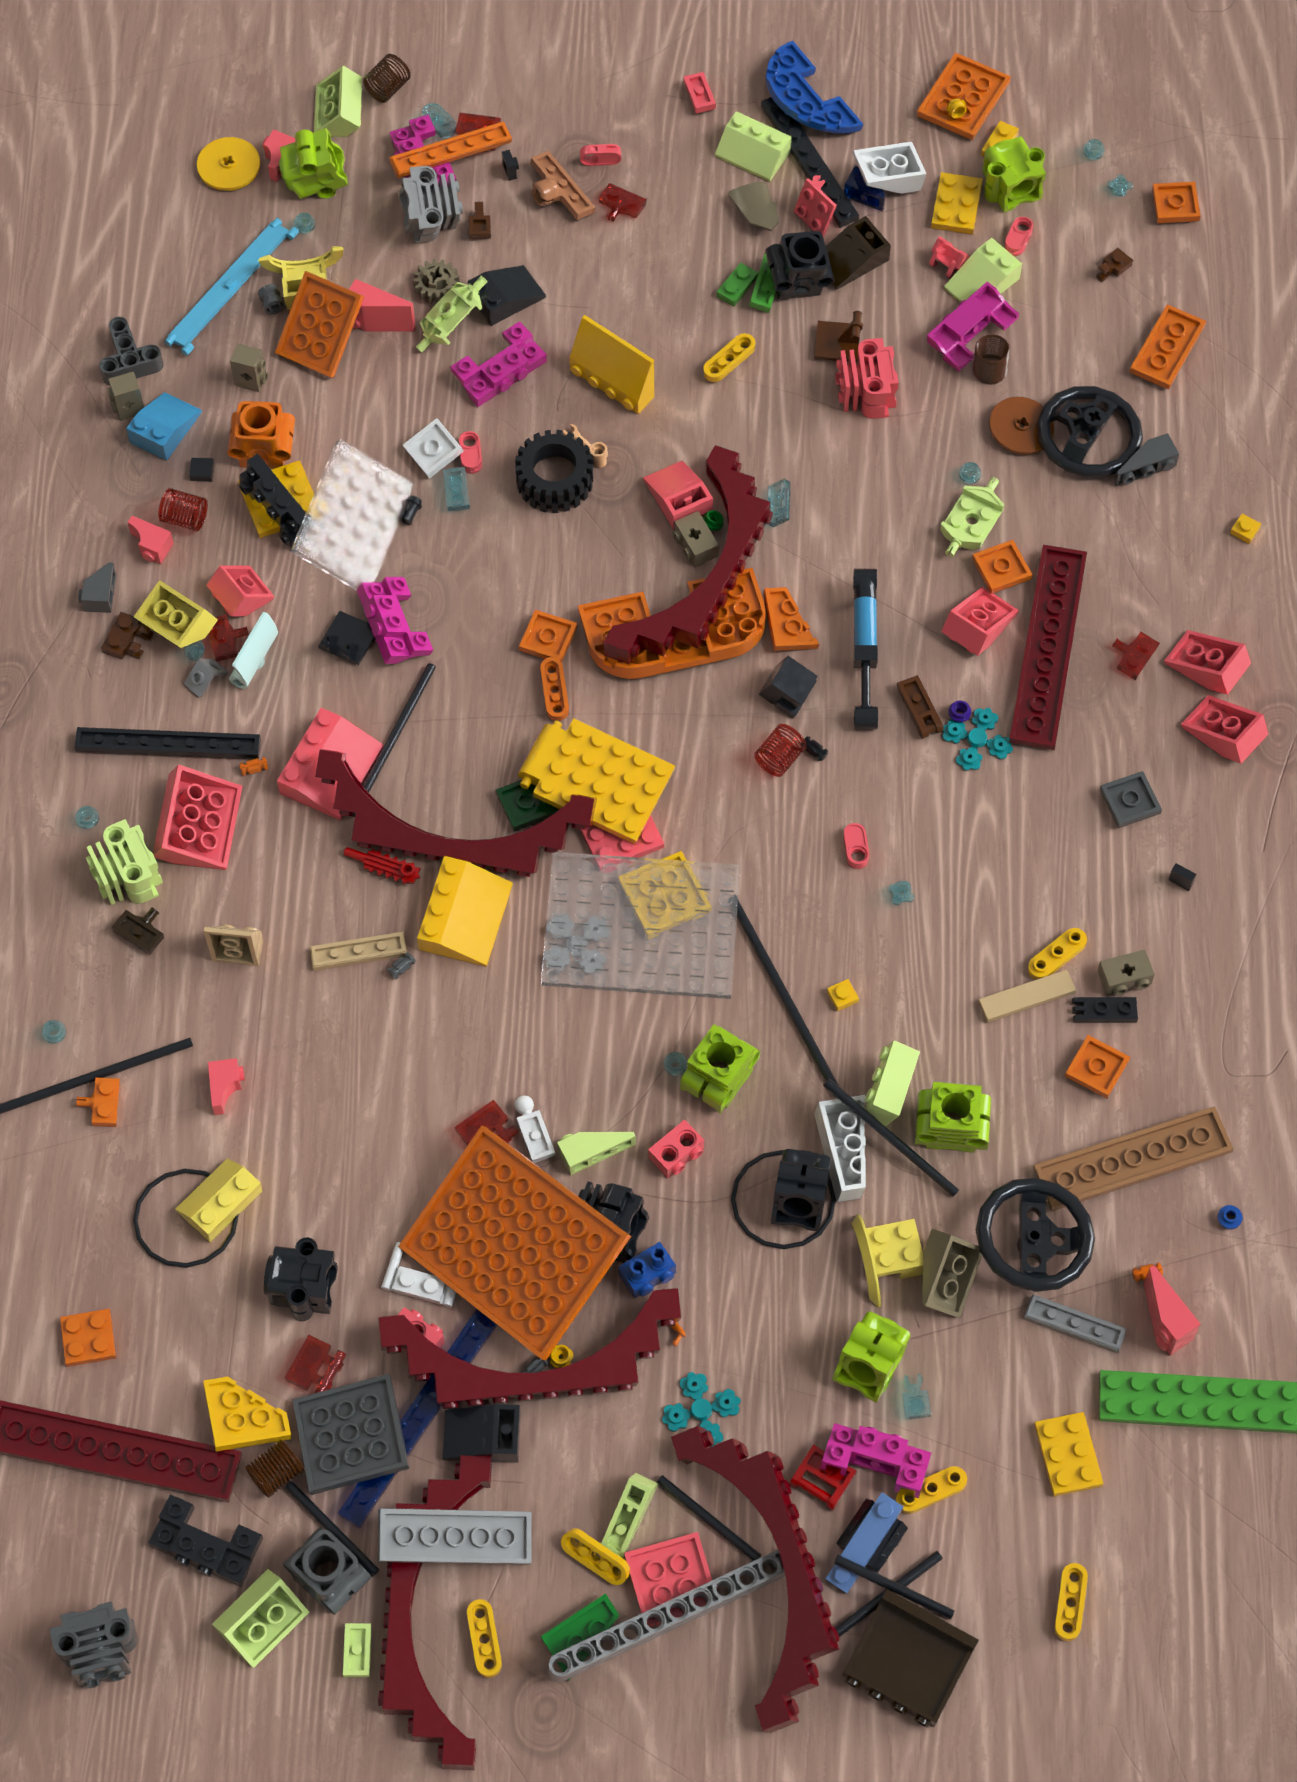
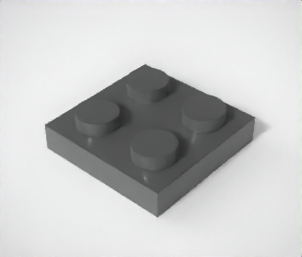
(1130, 799)

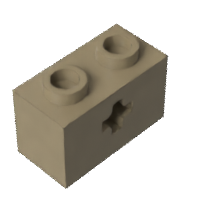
(248, 367)
(125, 395)
(695, 539)
(1126, 973)

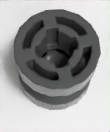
(272, 300)

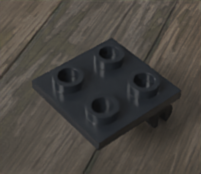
(348, 638)

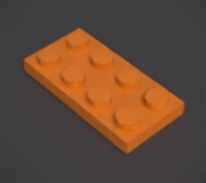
(1167, 346)

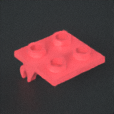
(814, 205)

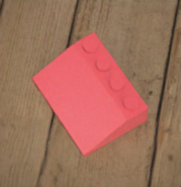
(330, 733)
(197, 819)

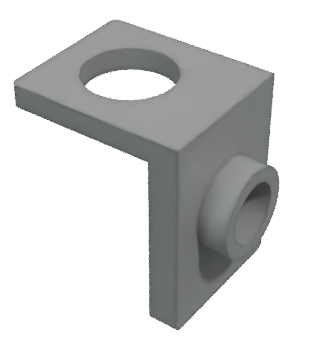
(202, 675)

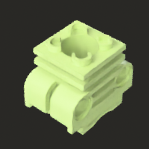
(125, 864)

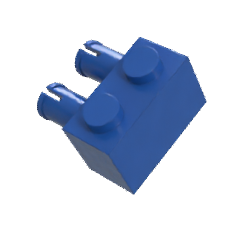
(647, 1270)

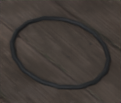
(758, 1239)
(155, 1256)

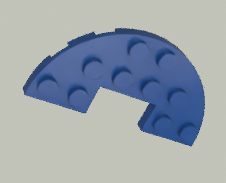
(799, 100)

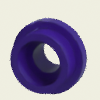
(960, 706)

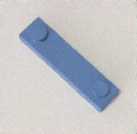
(866, 1540)

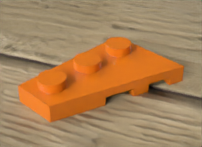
(785, 622)

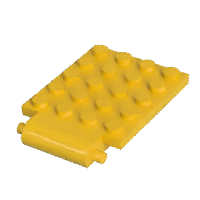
(598, 767)

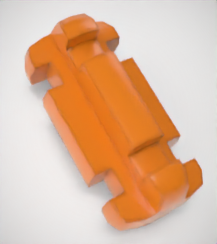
(253, 766)
(1141, 1273)

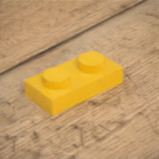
(1002, 132)

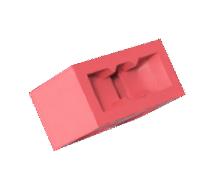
(671, 1145)

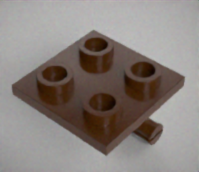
(836, 337)

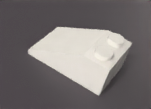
(891, 167)

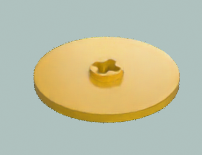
(233, 176)

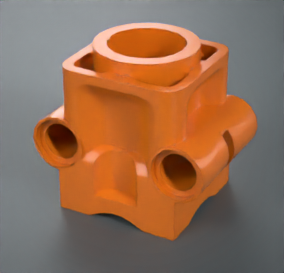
(263, 431)

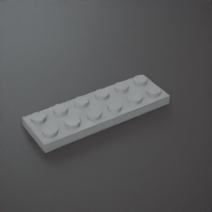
(454, 1536)

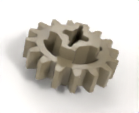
(435, 280)

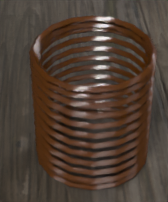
(387, 67)
(983, 350)
(283, 1454)

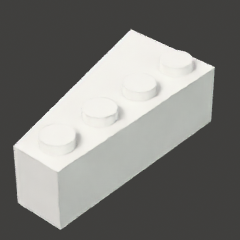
(844, 1142)

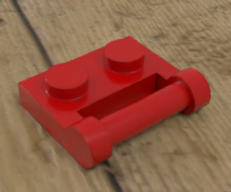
(829, 1476)

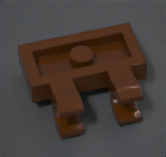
(121, 637)

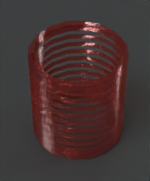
(171, 508)
(785, 742)

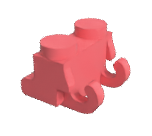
(947, 255)

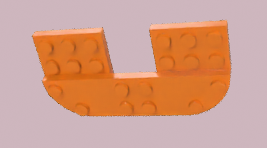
(734, 633)

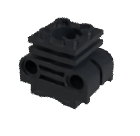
(622, 1209)

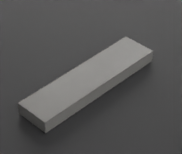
(1075, 1323)

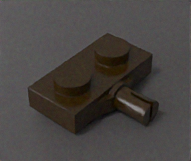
(139, 930)

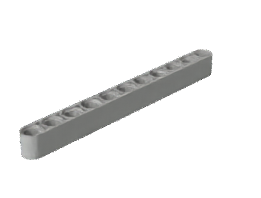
(666, 1620)

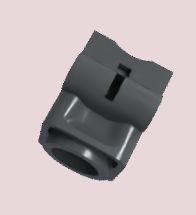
(334, 1589)

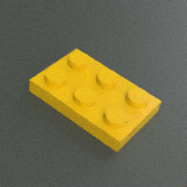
(956, 203)
(1068, 1454)

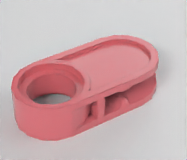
(603, 154)
(1017, 240)
(471, 457)
(856, 841)

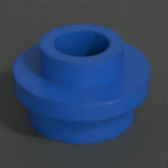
(1227, 1223)

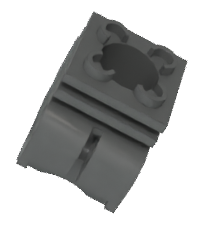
(95, 1644)

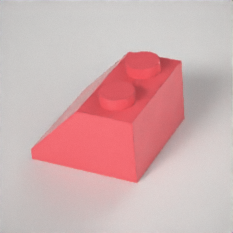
(239, 590)

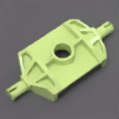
(440, 324)
(974, 503)

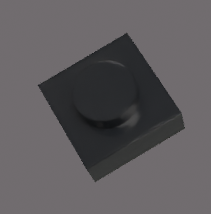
(509, 164)

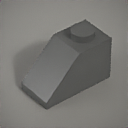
(99, 590)

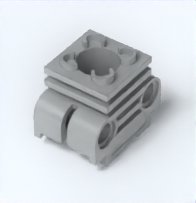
(429, 203)

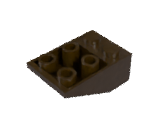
(857, 251)

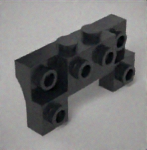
(267, 489)
(201, 1549)

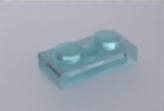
(456, 489)
(779, 502)

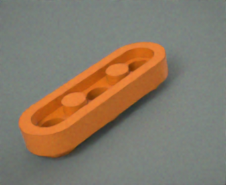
(554, 681)

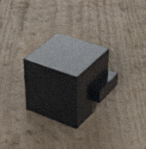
(788, 686)

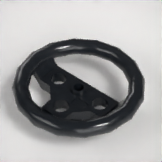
(1086, 426)
(1036, 1235)

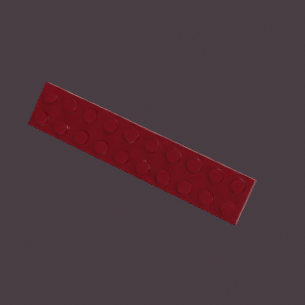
(1048, 647)
(117, 1451)

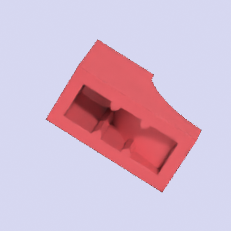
(272, 151)
(154, 540)
(224, 1079)

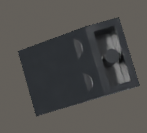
(483, 1432)

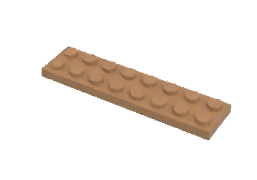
(1137, 1156)

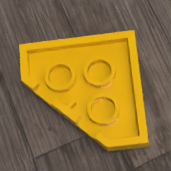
(241, 1416)

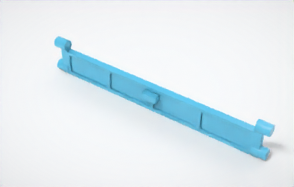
(228, 285)

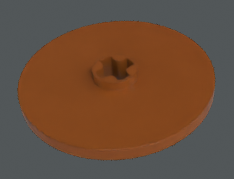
(1005, 424)

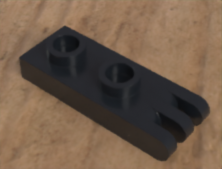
(1105, 1010)

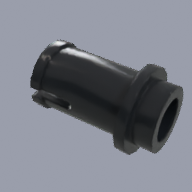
(412, 505)

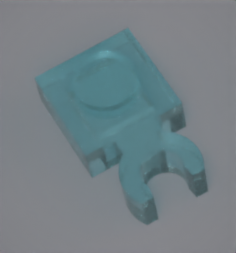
(915, 1402)

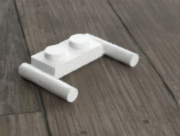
(416, 1283)

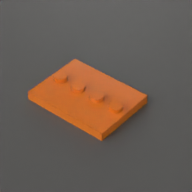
(969, 82)
(319, 324)

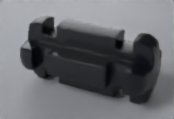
(815, 748)

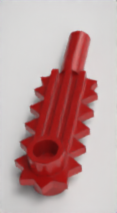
(384, 864)

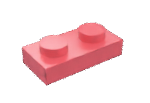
(699, 92)

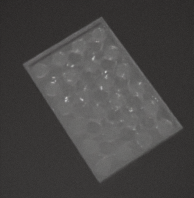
(352, 516)

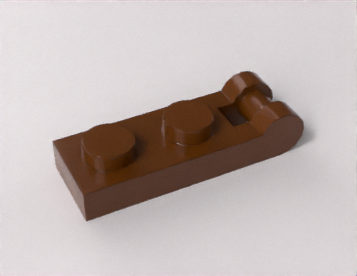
(919, 706)

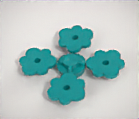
(977, 738)
(701, 1408)

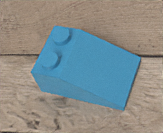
(162, 425)

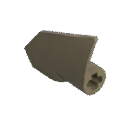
(756, 205)

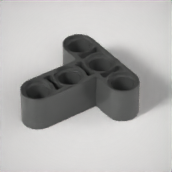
(128, 356)

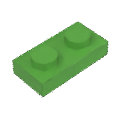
(737, 284)

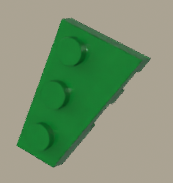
(582, 1625)

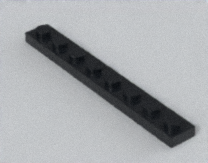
(811, 161)
(167, 743)

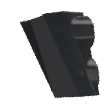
(887, 1545)

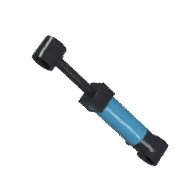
(865, 642)

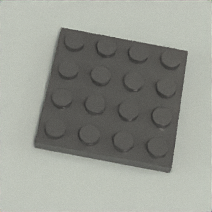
(350, 1434)

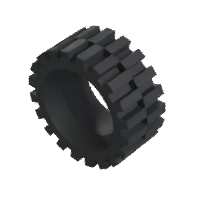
(554, 493)

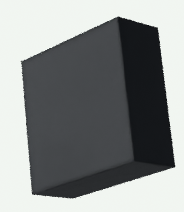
(201, 469)
(1182, 877)

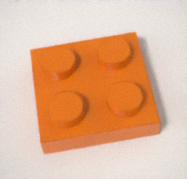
(1176, 202)
(1002, 566)
(548, 636)
(1097, 1066)
(88, 1337)

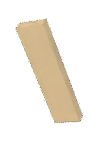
(358, 951)
(1027, 996)

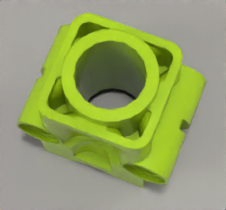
(313, 164)
(1013, 173)
(871, 1355)

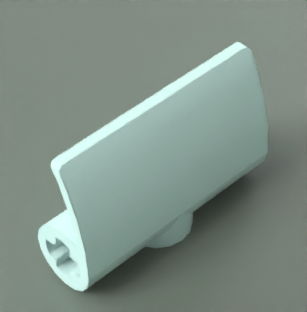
(253, 651)

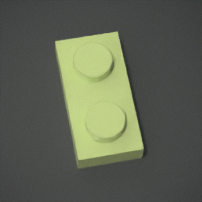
(357, 1650)

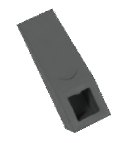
(1154, 456)

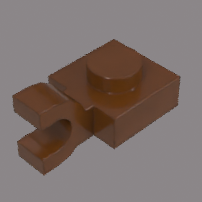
(479, 224)
(1115, 263)

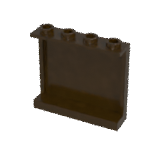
(909, 1659)

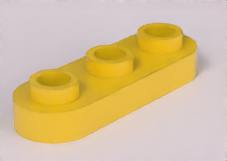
(732, 351)
(1052, 961)
(944, 1489)
(585, 1553)
(1071, 1591)
(484, 1627)

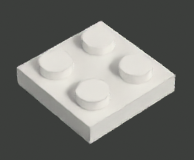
(433, 448)

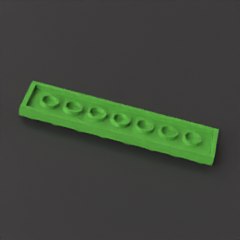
(1198, 1401)

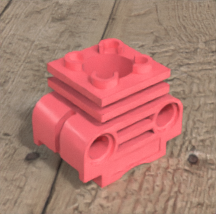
(870, 379)

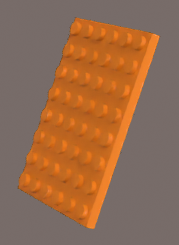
(514, 1242)

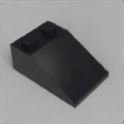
(507, 292)

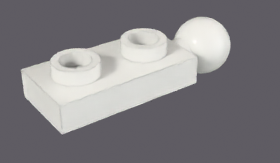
(533, 1130)

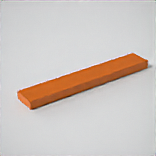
(451, 149)

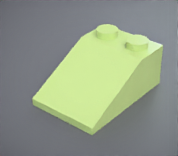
(987, 264)

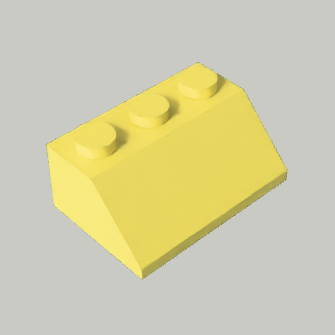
(175, 616)
(219, 1199)

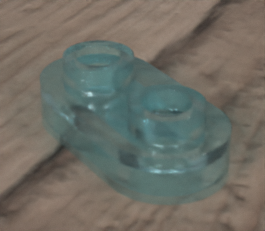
(441, 120)

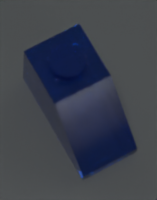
(858, 191)

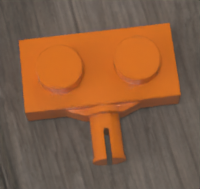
(103, 1102)

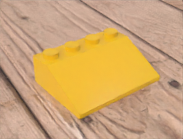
(612, 365)
(464, 912)

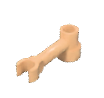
(598, 449)

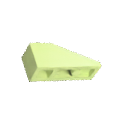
(589, 1148)
(629, 1513)

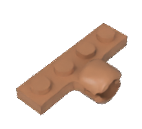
(558, 187)

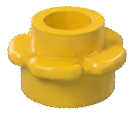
(956, 108)
(561, 1350)

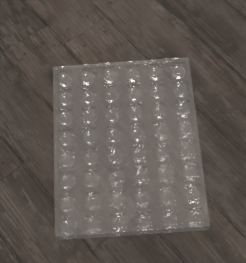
(641, 925)

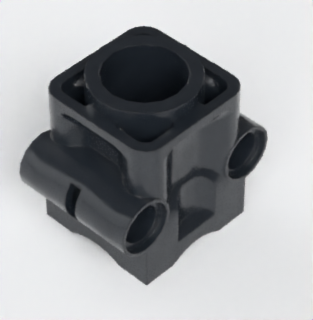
(799, 265)
(801, 1189)
(301, 1278)

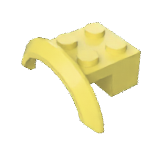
(294, 270)
(888, 1251)

